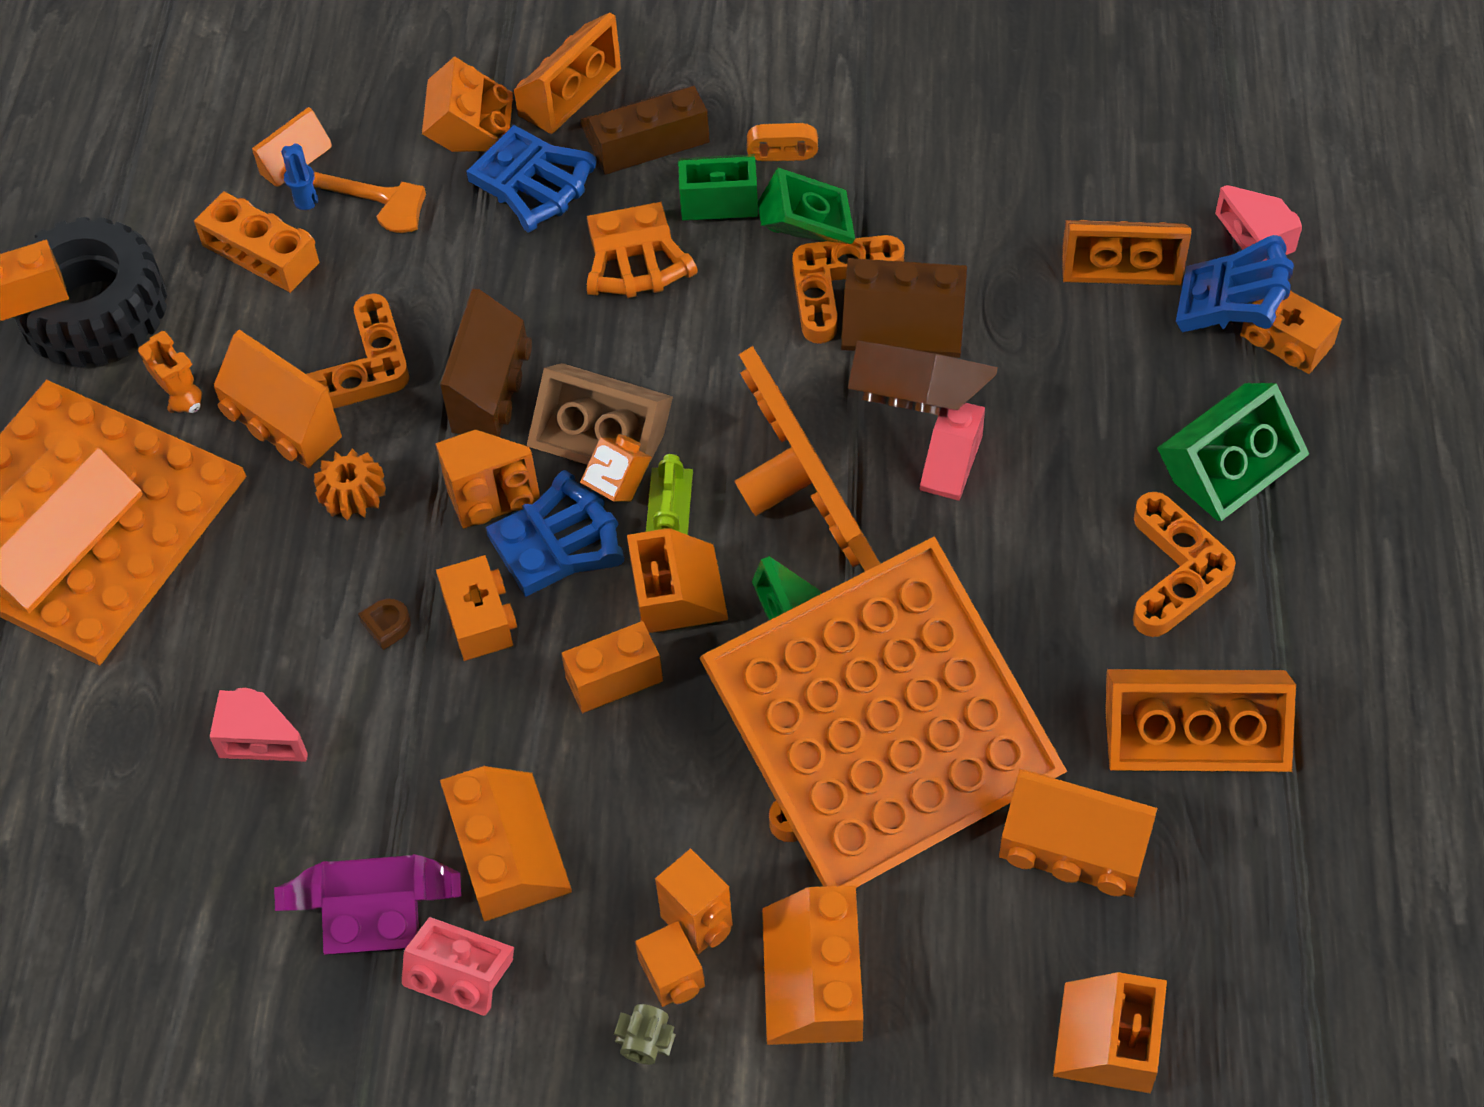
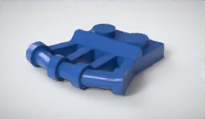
(513, 163)
(1220, 287)
(534, 553)

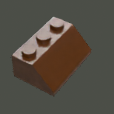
(647, 129)
(904, 305)
(484, 366)
(915, 377)

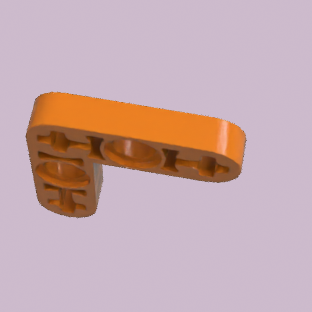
(822, 274)
(377, 360)
(1192, 564)

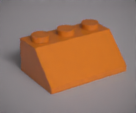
(570, 75)
(1125, 252)
(276, 401)
(1076, 833)
(505, 839)
(813, 967)

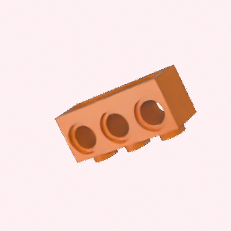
(257, 241)

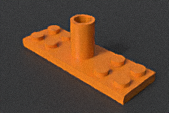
(796, 468)

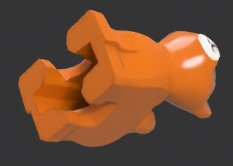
(172, 373)

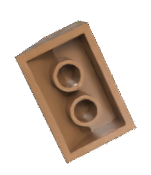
(582, 406)

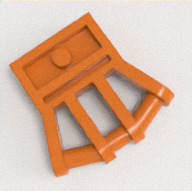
(629, 234)

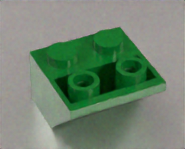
(718, 187)

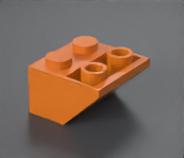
(465, 108)
(487, 476)
(675, 580)
(1111, 1031)

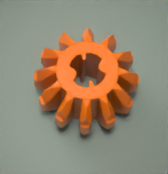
(349, 484)

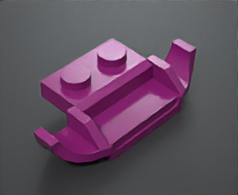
(368, 900)

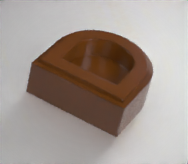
(386, 621)

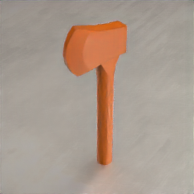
(401, 202)

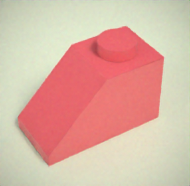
(1255, 216)
(952, 450)
(253, 728)

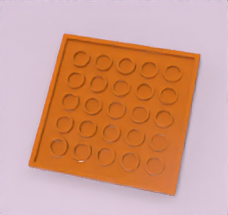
(133, 560)
(881, 715)

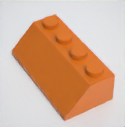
(58, 517)
(1200, 720)

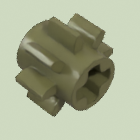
(644, 1034)

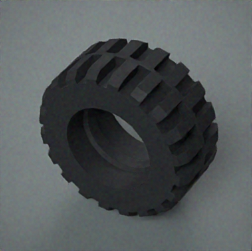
(110, 321)

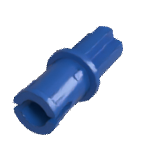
(299, 177)

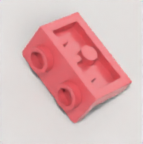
(455, 965)

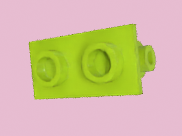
(669, 496)

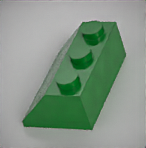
(1234, 449)

